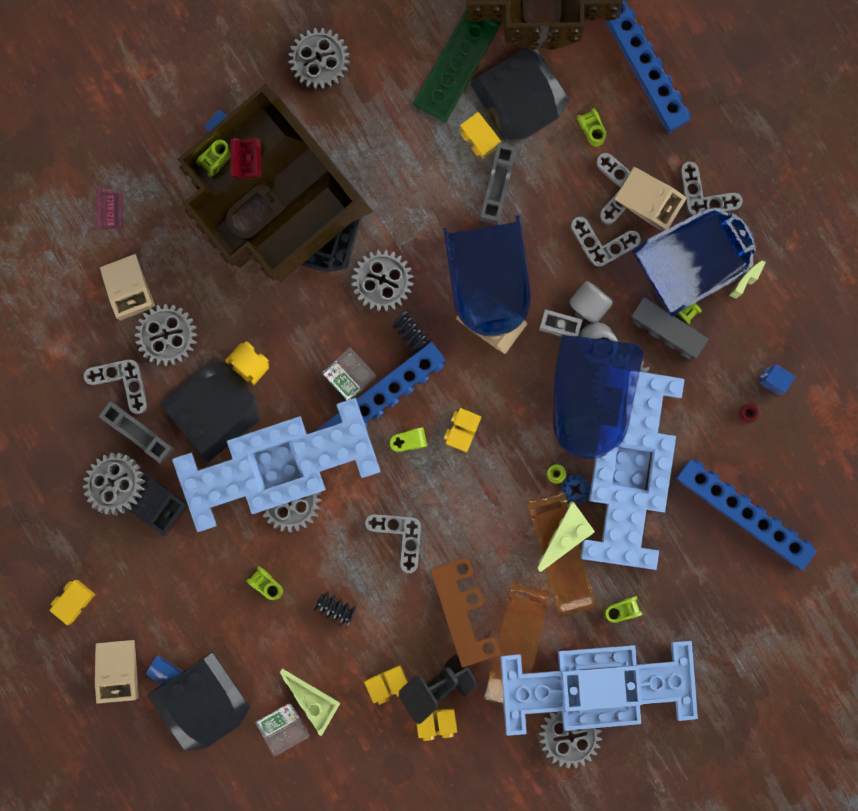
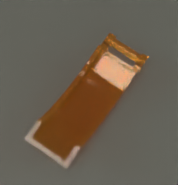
(567, 574)
(518, 635)

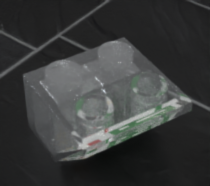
(349, 374)
(282, 729)

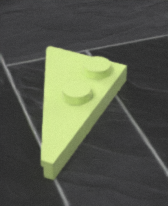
(571, 532)
(315, 703)

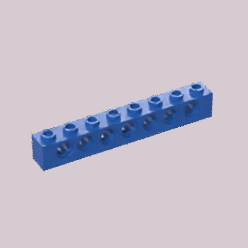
(670, 120)
(428, 353)
(805, 548)

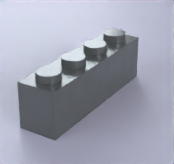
(668, 328)

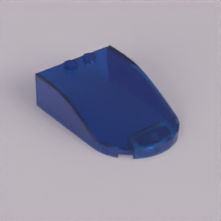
(696, 258)
(490, 277)
(594, 394)

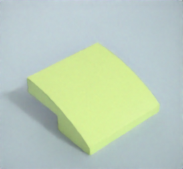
(750, 277)

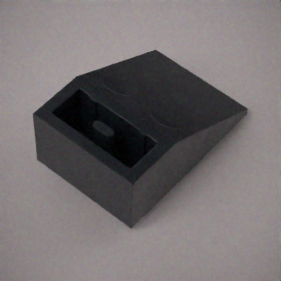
(158, 506)

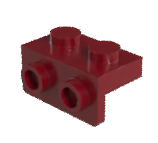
(245, 158)

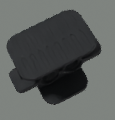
(422, 698)

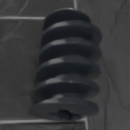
(411, 332)
(335, 608)

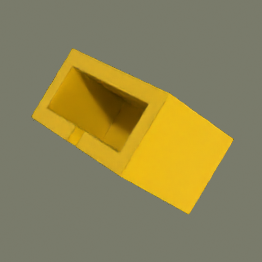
(480, 135)
(463, 430)
(71, 602)
(386, 684)
(438, 723)

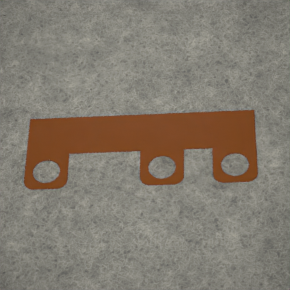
(455, 610)

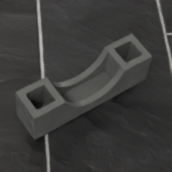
(498, 184)
(136, 432)

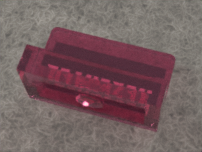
(109, 209)

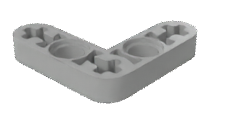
(605, 169)
(698, 197)
(603, 250)
(121, 374)
(402, 529)

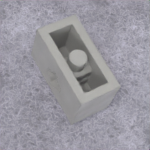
(559, 324)

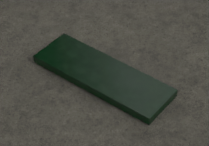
(455, 67)

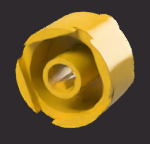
(248, 363)

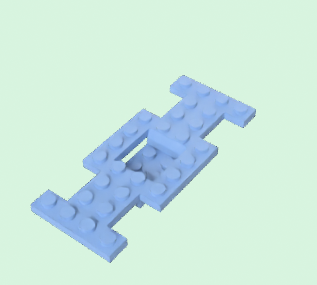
(273, 458)
(622, 477)
(598, 695)

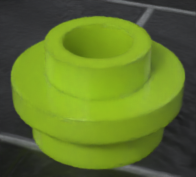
(556, 468)

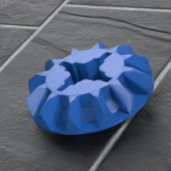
(574, 480)

